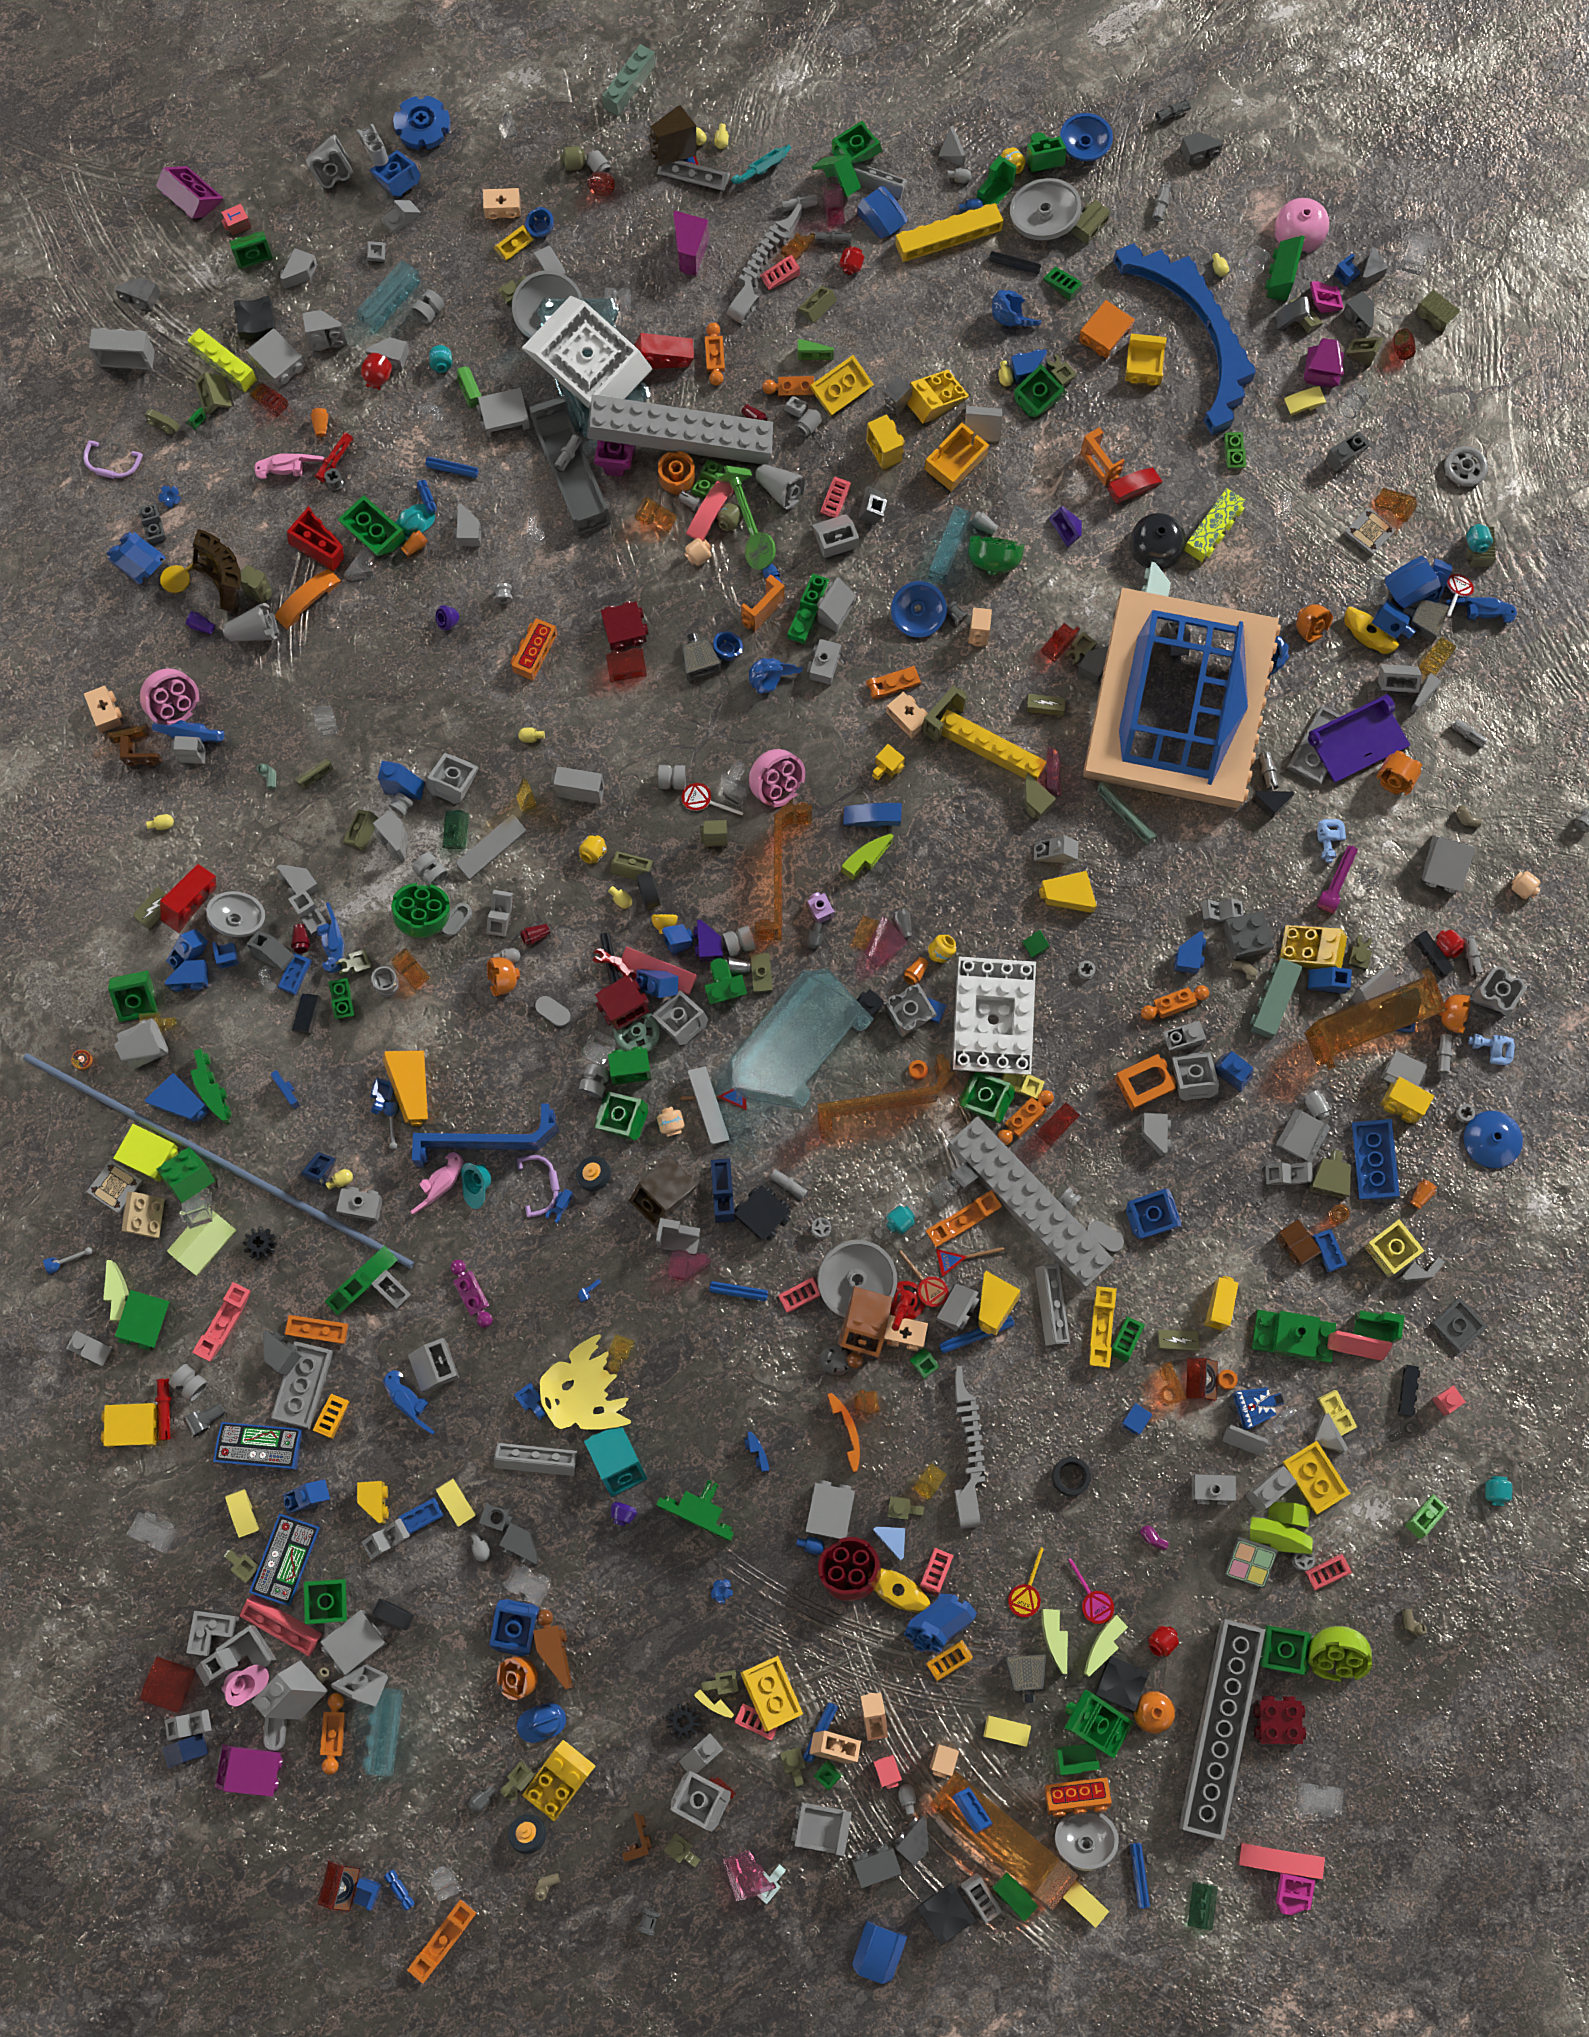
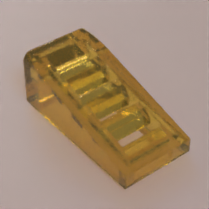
(1444, 648)
(525, 796)

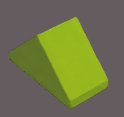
(1289, 1514)

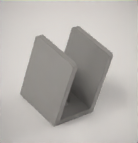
(1404, 1067)

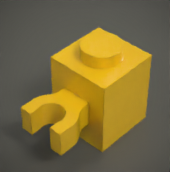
(888, 761)

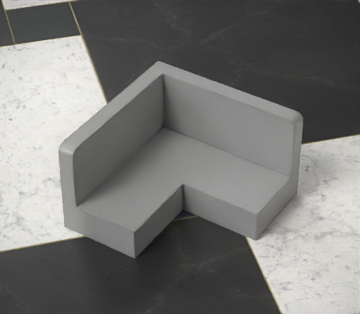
(676, 1236)
(204, 1626)
(250, 1644)

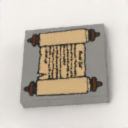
(1370, 531)
(113, 1185)

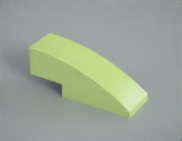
(115, 1290)
(1056, 1640)
(1104, 1645)

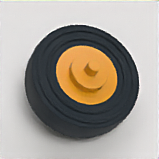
(593, 1173)
(527, 1834)

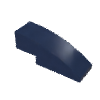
(722, 1190)

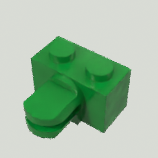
(1045, 152)
(724, 984)

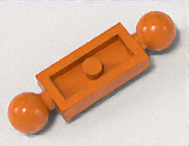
(714, 354)
(790, 386)
(1175, 1002)
(1026, 1117)
(332, 1733)

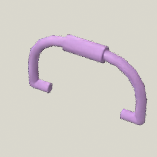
(107, 473)
(553, 1181)

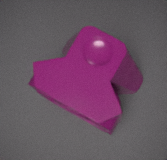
(1324, 364)
(613, 457)

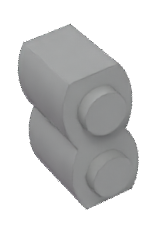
(189, 749)

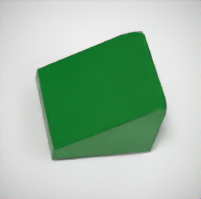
(196, 418)
(1036, 944)
(924, 1363)

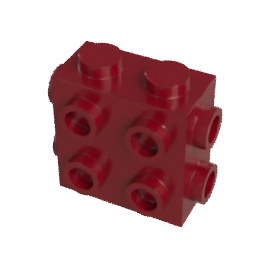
(624, 625)
(622, 1003)
(1279, 1720)

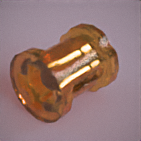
(1332, 1215)

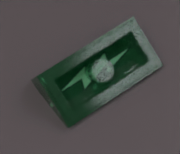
(455, 829)
(1202, 1906)

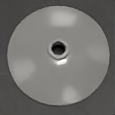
(235, 914)
(1091, 1830)

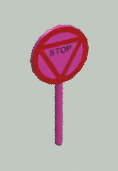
(1097, 1605)

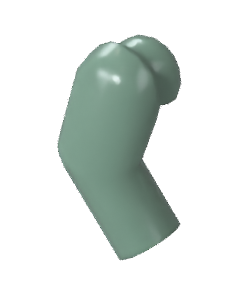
(268, 773)

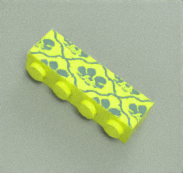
(222, 360)
(1214, 525)

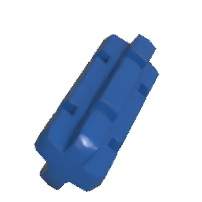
(426, 496)
(399, 1890)

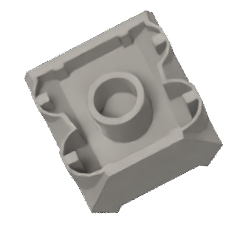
(909, 1009)
(1303, 1135)

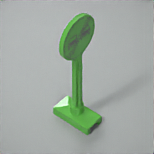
(760, 546)

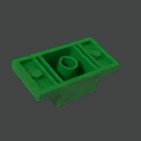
(1292, 1335)
(699, 1511)
(1097, 1723)

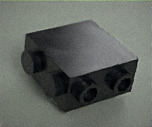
(763, 1213)

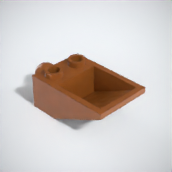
(865, 1319)
(551, 1647)

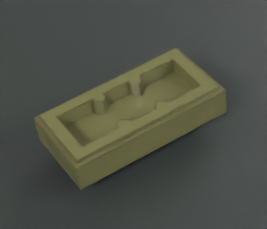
(761, 973)

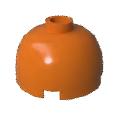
(1313, 621)
(502, 975)
(1456, 1012)
(517, 1677)
(1154, 1712)

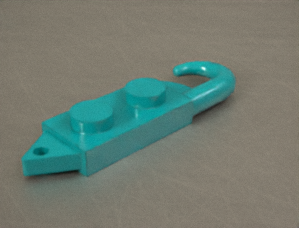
(760, 166)

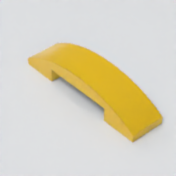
(1102, 1327)

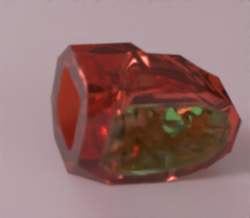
(1404, 344)

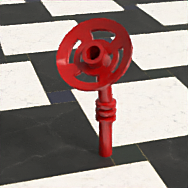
(903, 1306)

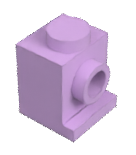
(823, 913)

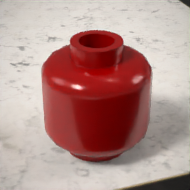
(851, 260)
(1450, 943)
(1163, 1641)

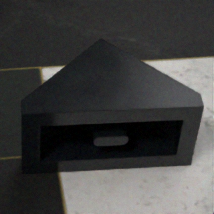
(1272, 801)

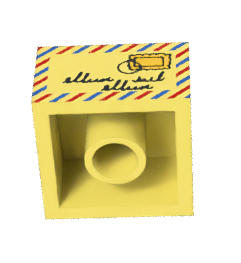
(1393, 1248)

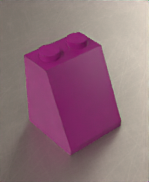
(691, 241)
(248, 1770)

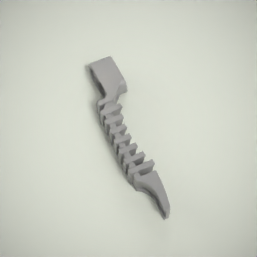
(746, 300)
(966, 1498)

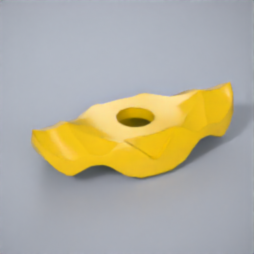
(1358, 621)
(913, 1597)

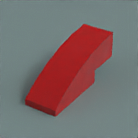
(1133, 484)

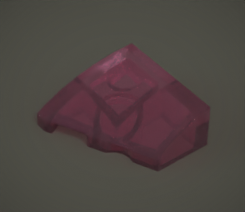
(1053, 775)
(884, 942)
(746, 1876)

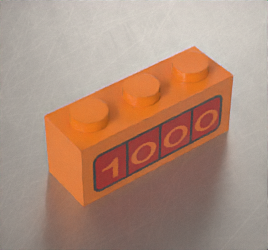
(534, 649)
(1077, 1797)

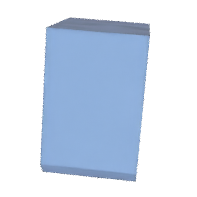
(893, 1539)

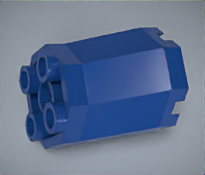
(135, 557)
(939, 1623)

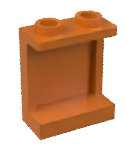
(1106, 329)
(766, 606)

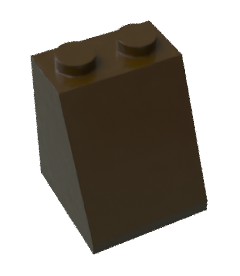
(672, 137)
(662, 1191)

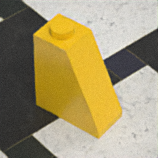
(1069, 892)
(996, 1303)
(1222, 1303)

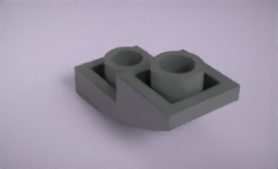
(1294, 311)
(152, 523)

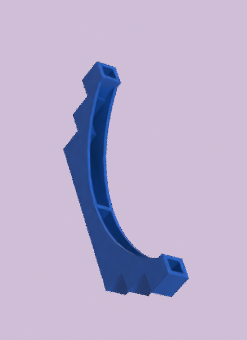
(1185, 281)

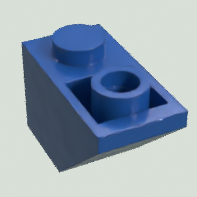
(1024, 364)
(1443, 571)
(187, 948)
(1189, 956)
(189, 974)
(1330, 979)
(657, 982)
(306, 1496)

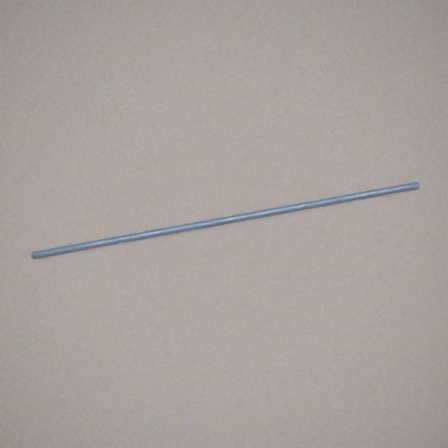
(213, 1158)

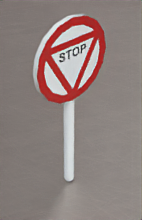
(1459, 586)
(698, 797)

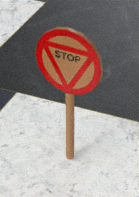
(931, 1290)

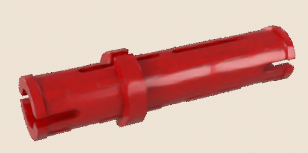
(345, 440)
(163, 1409)

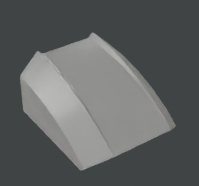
(451, 778)
(680, 1018)
(1195, 1075)
(700, 1800)

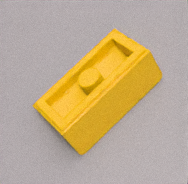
(513, 243)

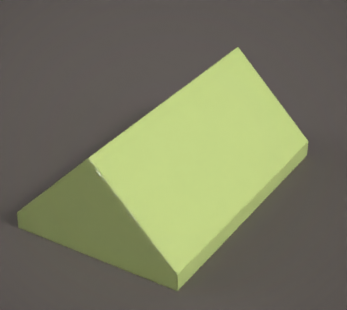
(200, 1244)

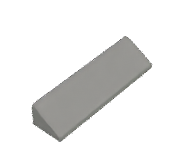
(695, 174)
(873, 178)
(490, 846)
(708, 1105)
(1052, 1305)
(535, 1459)

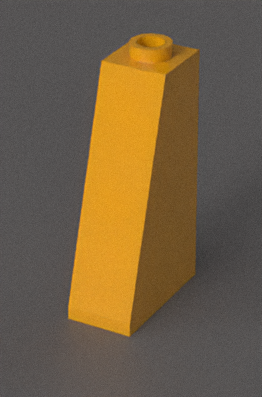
(408, 1081)

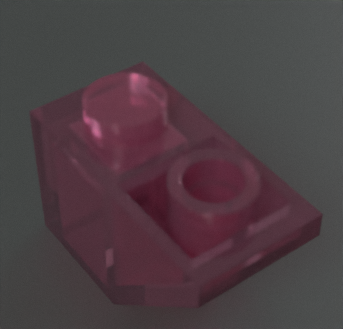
(833, 204)
(686, 1266)

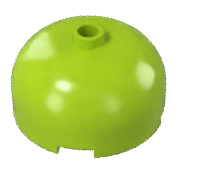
(1345, 1646)

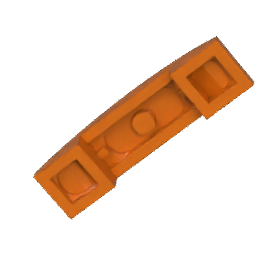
(305, 596)
(963, 1219)
(837, 1407)
(442, 1941)

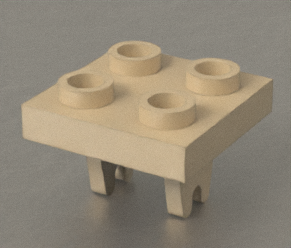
(143, 1214)

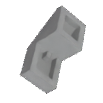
(1223, 910)
(307, 911)
(500, 913)
(1289, 1174)
(1416, 1273)
(385, 1539)
(188, 1725)

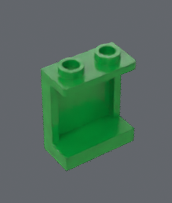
(141, 1320)

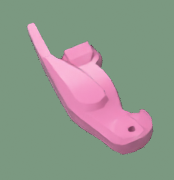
(284, 464)
(440, 1180)

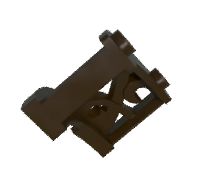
(219, 566)

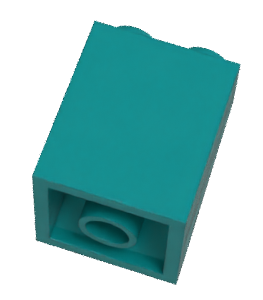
(615, 1460)

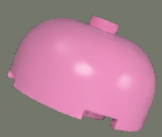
(1303, 218)
(168, 688)
(776, 768)

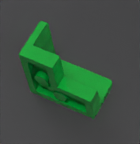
(843, 169)
(999, 182)
(1381, 1326)
(1075, 1759)

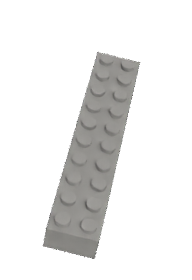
(680, 429)
(1031, 1203)
(1222, 1729)

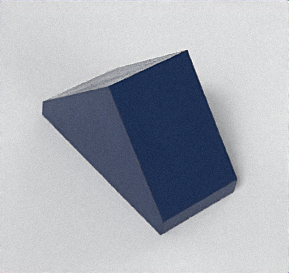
(319, 1169)
(185, 1750)

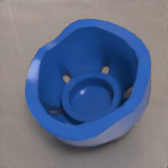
(541, 227)
(727, 649)

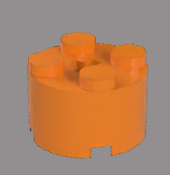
(676, 472)
(1399, 773)

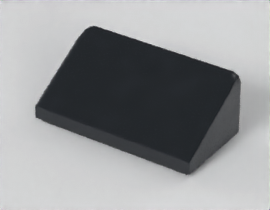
(306, 1013)

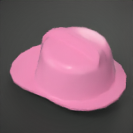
(244, 1684)

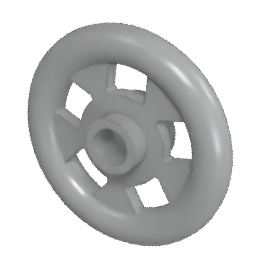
(1469, 452)

